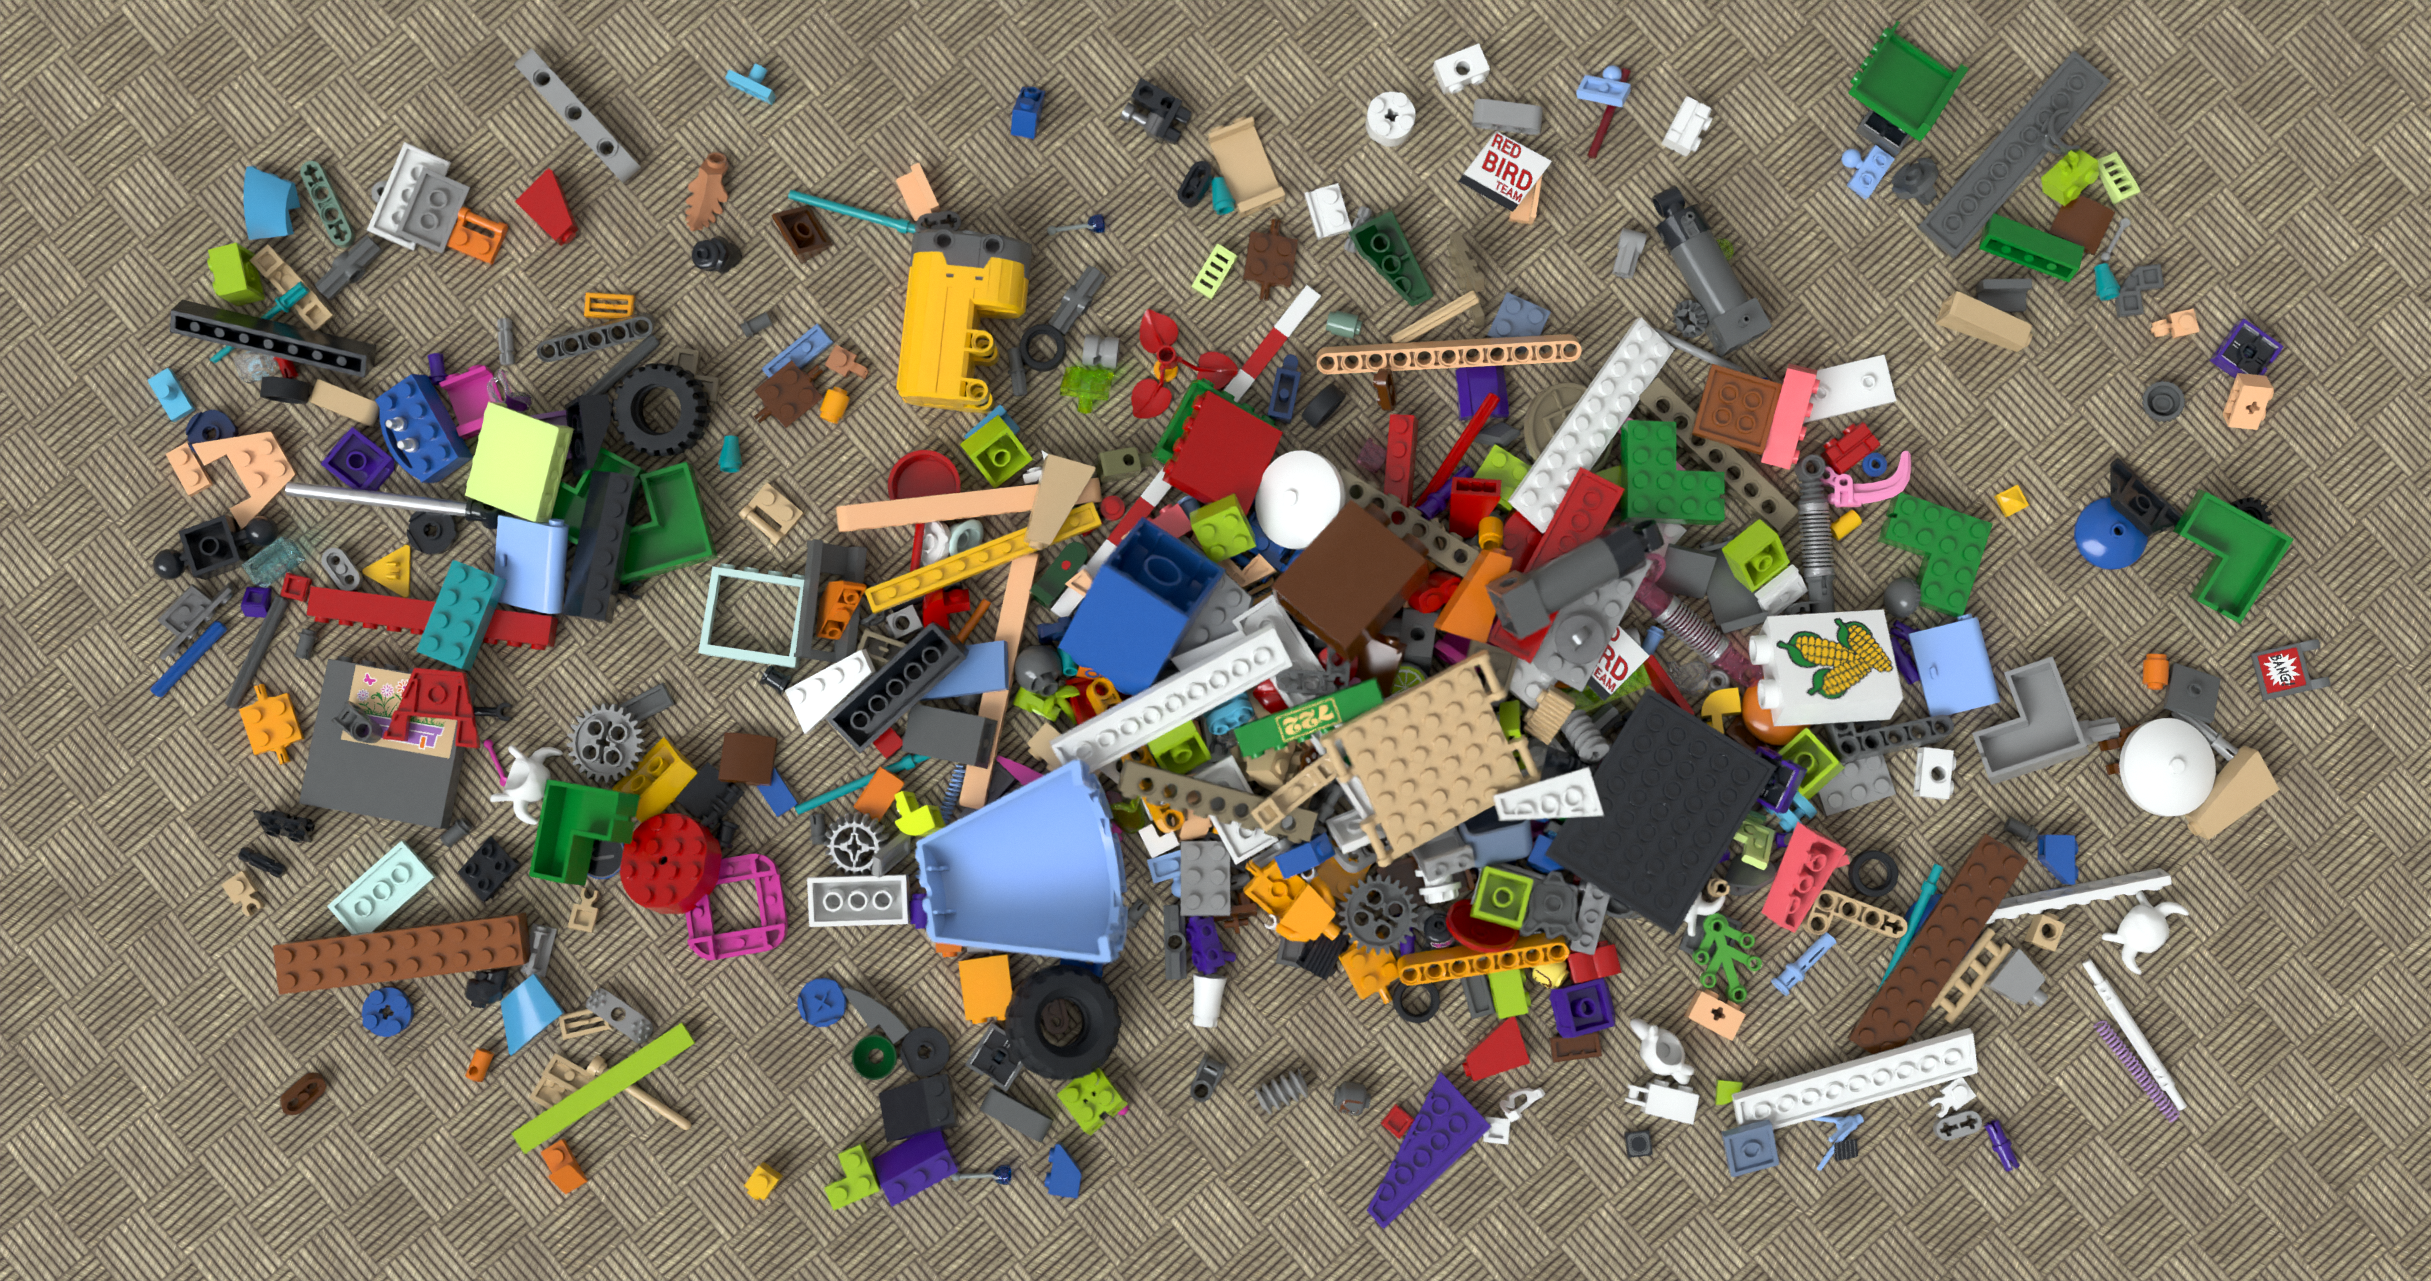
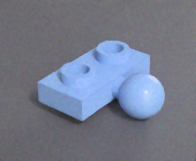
(1605, 89)
(1868, 171)
(1165, 868)

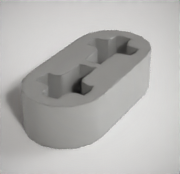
(1956, 1119)

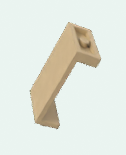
(1245, 166)

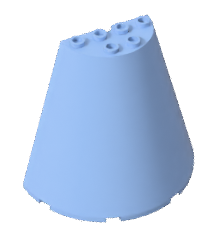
(1031, 872)

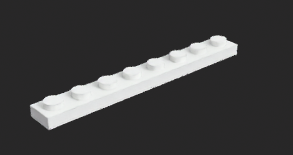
(2081, 893)

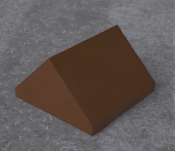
(802, 232)

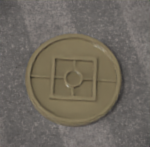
(1548, 413)

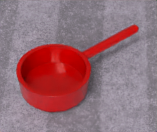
(922, 475)

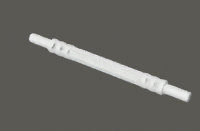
(2134, 1034)

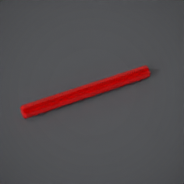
(1461, 446)

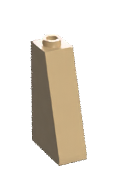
(1984, 322)
(1056, 494)
(2235, 792)

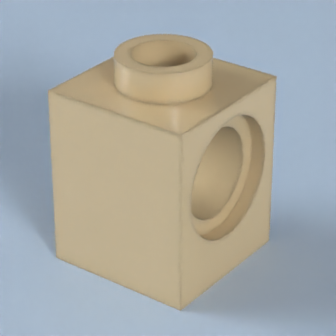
(2035, 934)

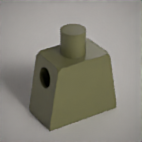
(1111, 464)

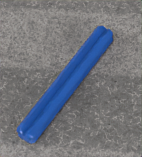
(188, 659)

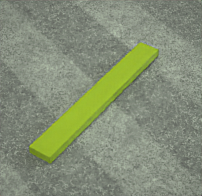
(603, 1088)

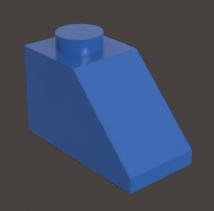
(1304, 855)

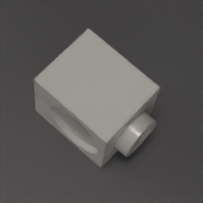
(915, 623)

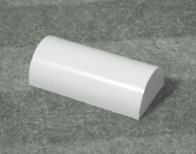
(858, 900)

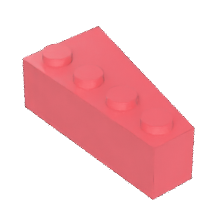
(1789, 416)
(1801, 876)

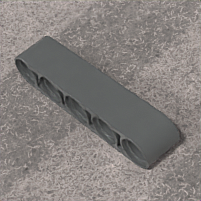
(585, 342)

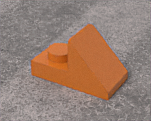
(564, 1167)

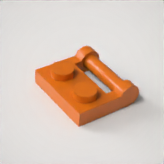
(474, 243)

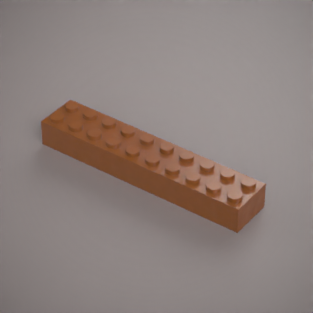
(402, 953)

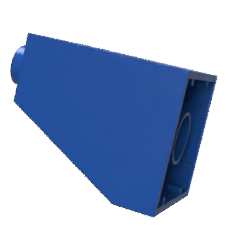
(1140, 607)

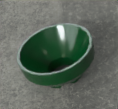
(865, 1066)

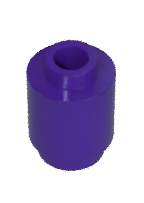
(917, 913)

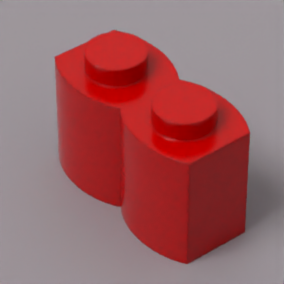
(1434, 592)
(1588, 967)

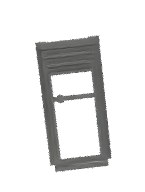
(834, 560)

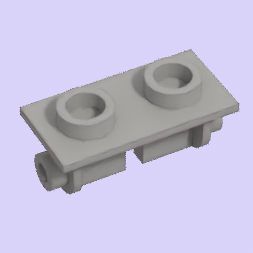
(541, 946)

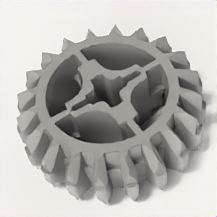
(837, 845)

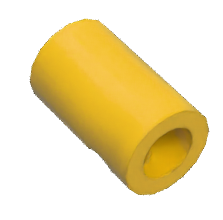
(1845, 524)

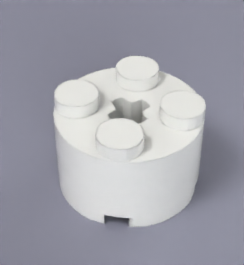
(1398, 108)

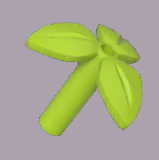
(1059, 698)

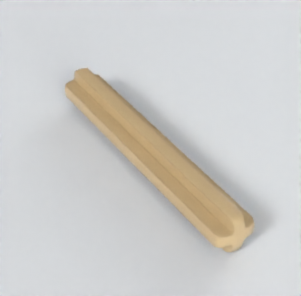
(1436, 318)

